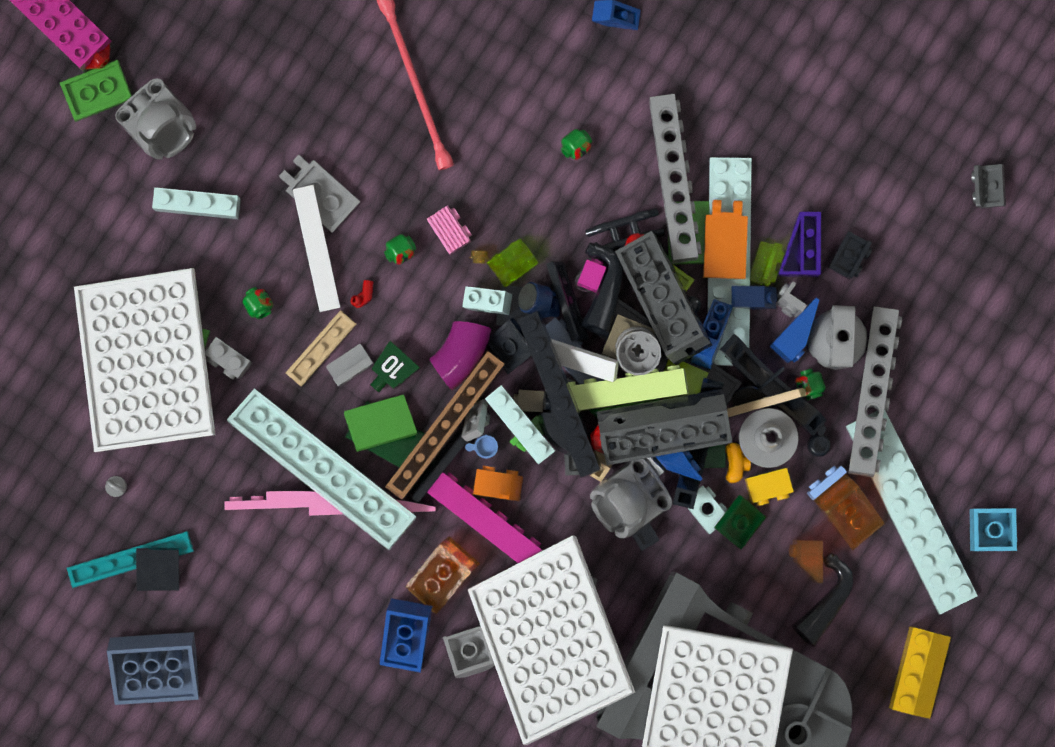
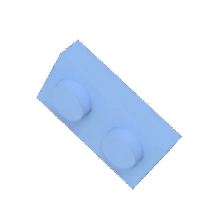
(832, 476)

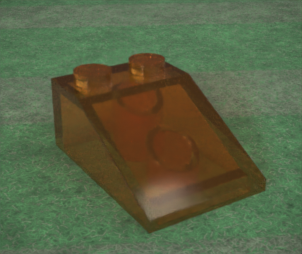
(849, 511)
(442, 574)

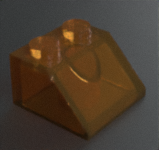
(808, 557)

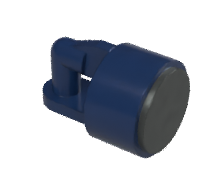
(538, 298)

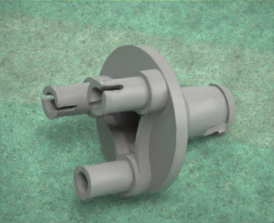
(754, 441)

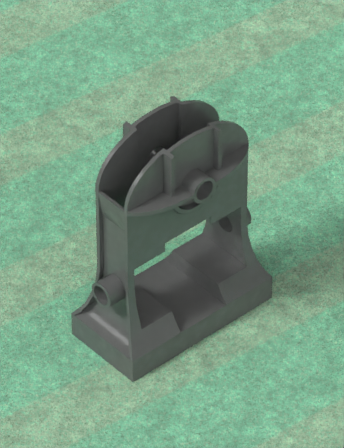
(813, 693)

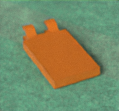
(725, 243)

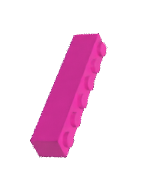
(482, 519)

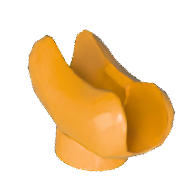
(737, 463)

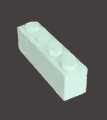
(196, 203)
(519, 424)

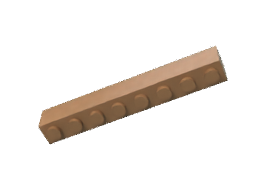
(444, 425)

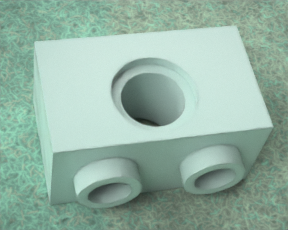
(487, 300)
(707, 521)

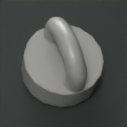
(116, 486)

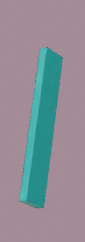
(123, 561)

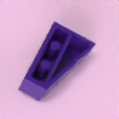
(803, 249)

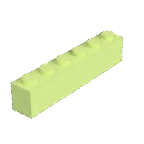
(630, 389)

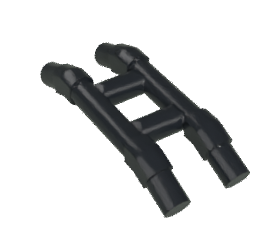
(632, 220)

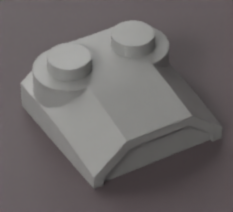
(468, 652)

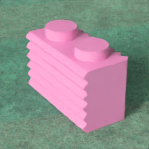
(449, 230)

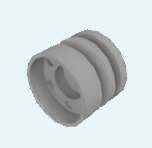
(647, 358)

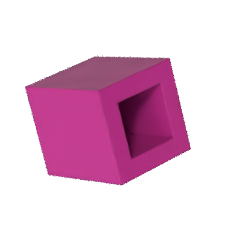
(591, 275)

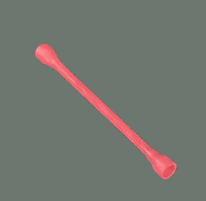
(442, 156)

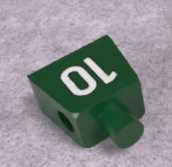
(392, 368)

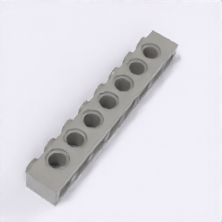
(669, 105)
(880, 318)

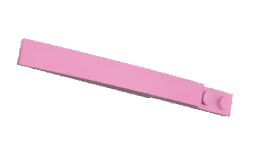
(298, 499)

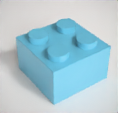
(993, 530)

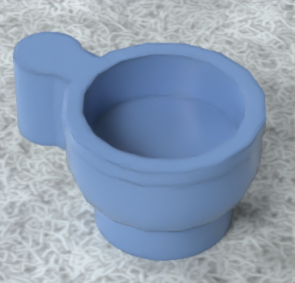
(485, 446)

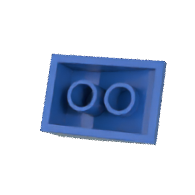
(795, 336)
(405, 635)

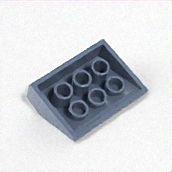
(153, 668)

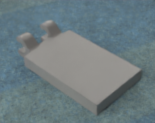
(332, 198)

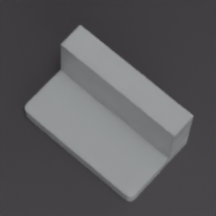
(349, 365)

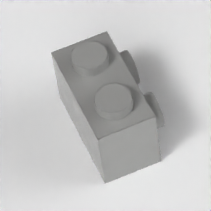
(228, 358)

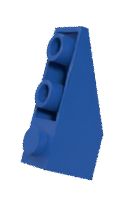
(715, 326)
(681, 464)

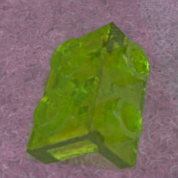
(512, 262)
(765, 262)

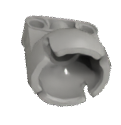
(157, 120)
(826, 346)
(630, 499)

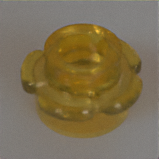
(479, 256)

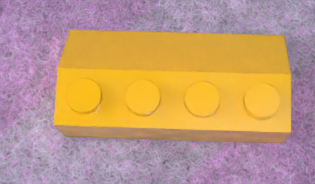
(919, 672)

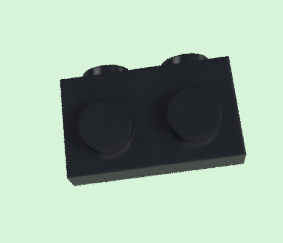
(850, 255)

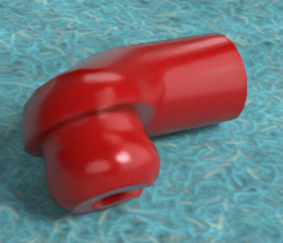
(363, 297)

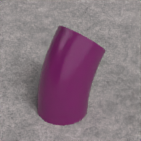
(460, 352)

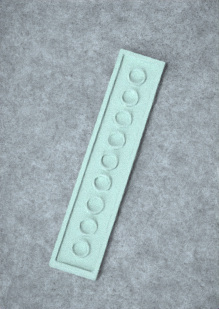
(731, 182)
(321, 469)
(917, 522)

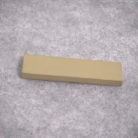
(321, 348)
(758, 404)

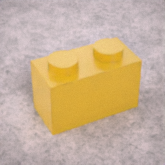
(768, 486)

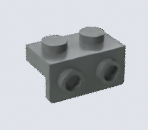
(989, 186)

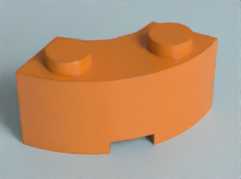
(498, 484)

